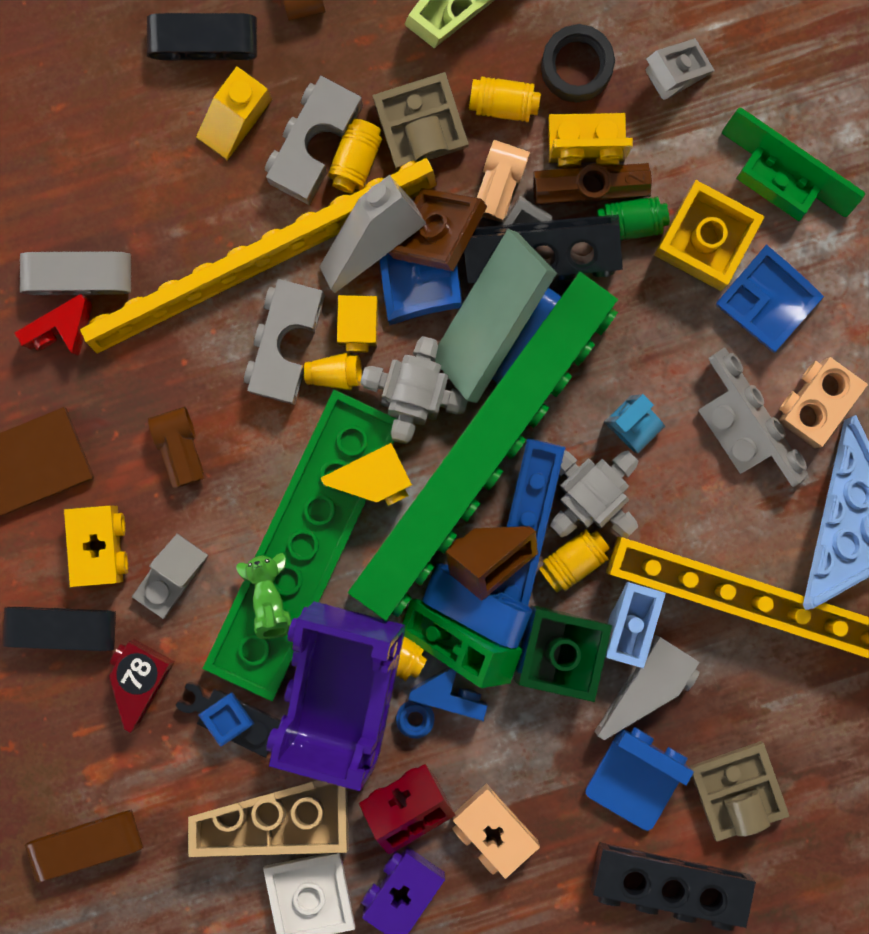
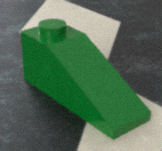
(460, 647)

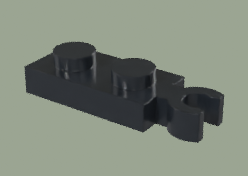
(254, 737)

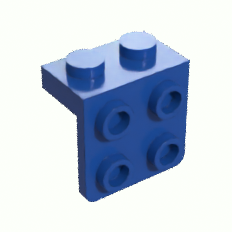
(637, 778)

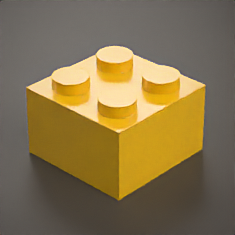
(709, 235)

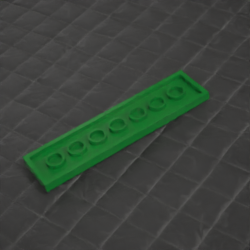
(311, 533)

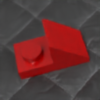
(65, 320)

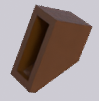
(490, 557)

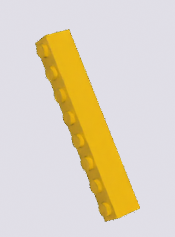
(739, 596)

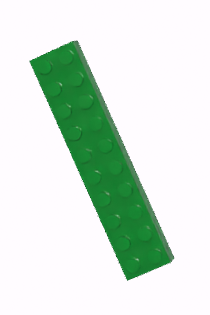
(483, 445)

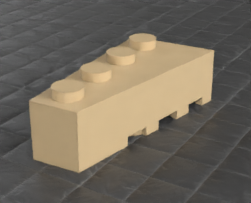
(285, 822)

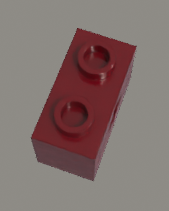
(400, 825)

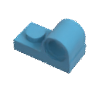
(635, 422)

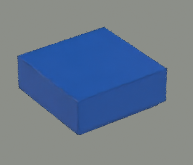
(226, 719)

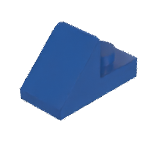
(437, 693)

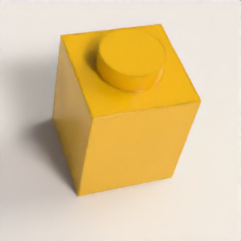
(357, 322)

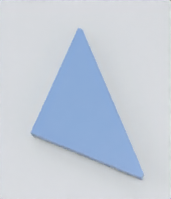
(843, 537)

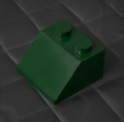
(562, 653)

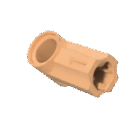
(502, 173)

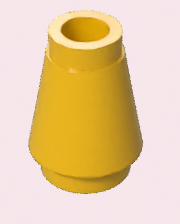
(336, 371)

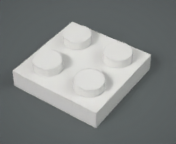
(309, 895)

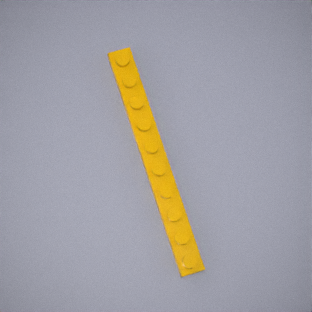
(241, 263)

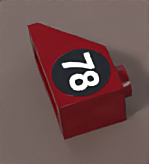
(136, 680)

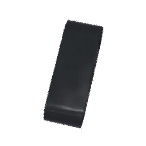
(201, 36)
(59, 628)

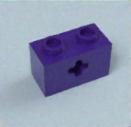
(400, 915)

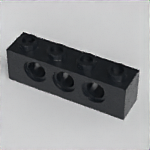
(560, 236)
(728, 910)

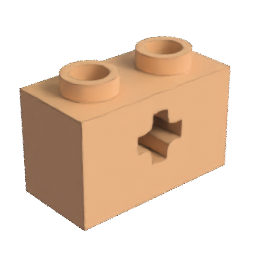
(515, 842)

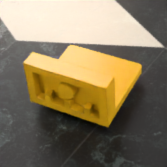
(588, 139)

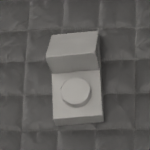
(677, 67)
(169, 575)

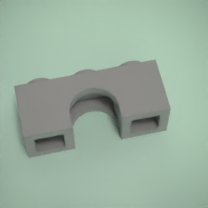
(325, 109)
(289, 308)

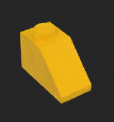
(233, 112)
(373, 477)

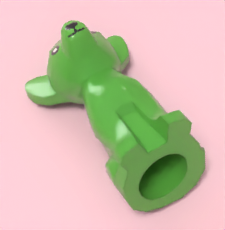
(270, 618)

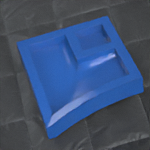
(417, 289)
(769, 299)

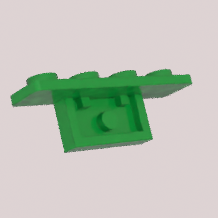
(786, 172)

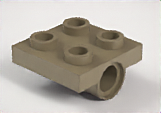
(420, 120)
(739, 792)

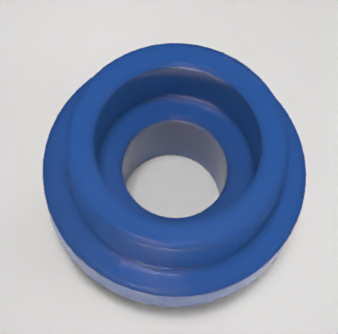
(410, 730)

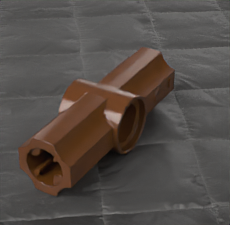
(616, 182)

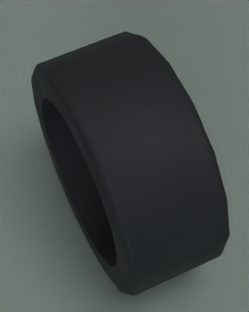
(582, 34)

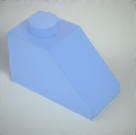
(634, 624)

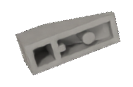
(373, 229)
(648, 688)

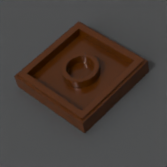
(447, 229)

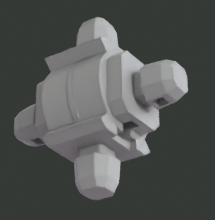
(414, 390)
(595, 494)

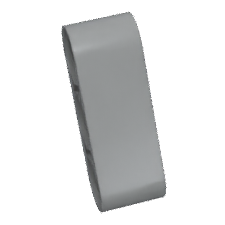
(75, 273)

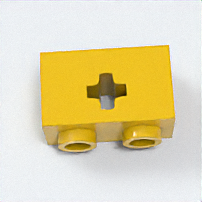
(84, 527)

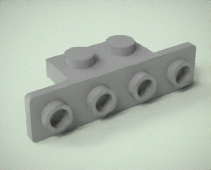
(745, 425)

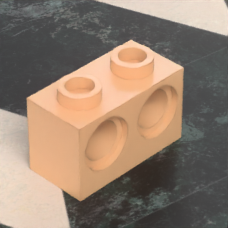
(828, 409)

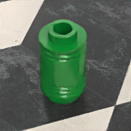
(638, 217)

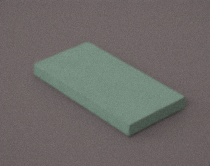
(493, 315)

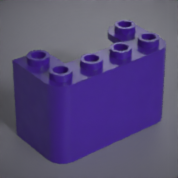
(337, 695)

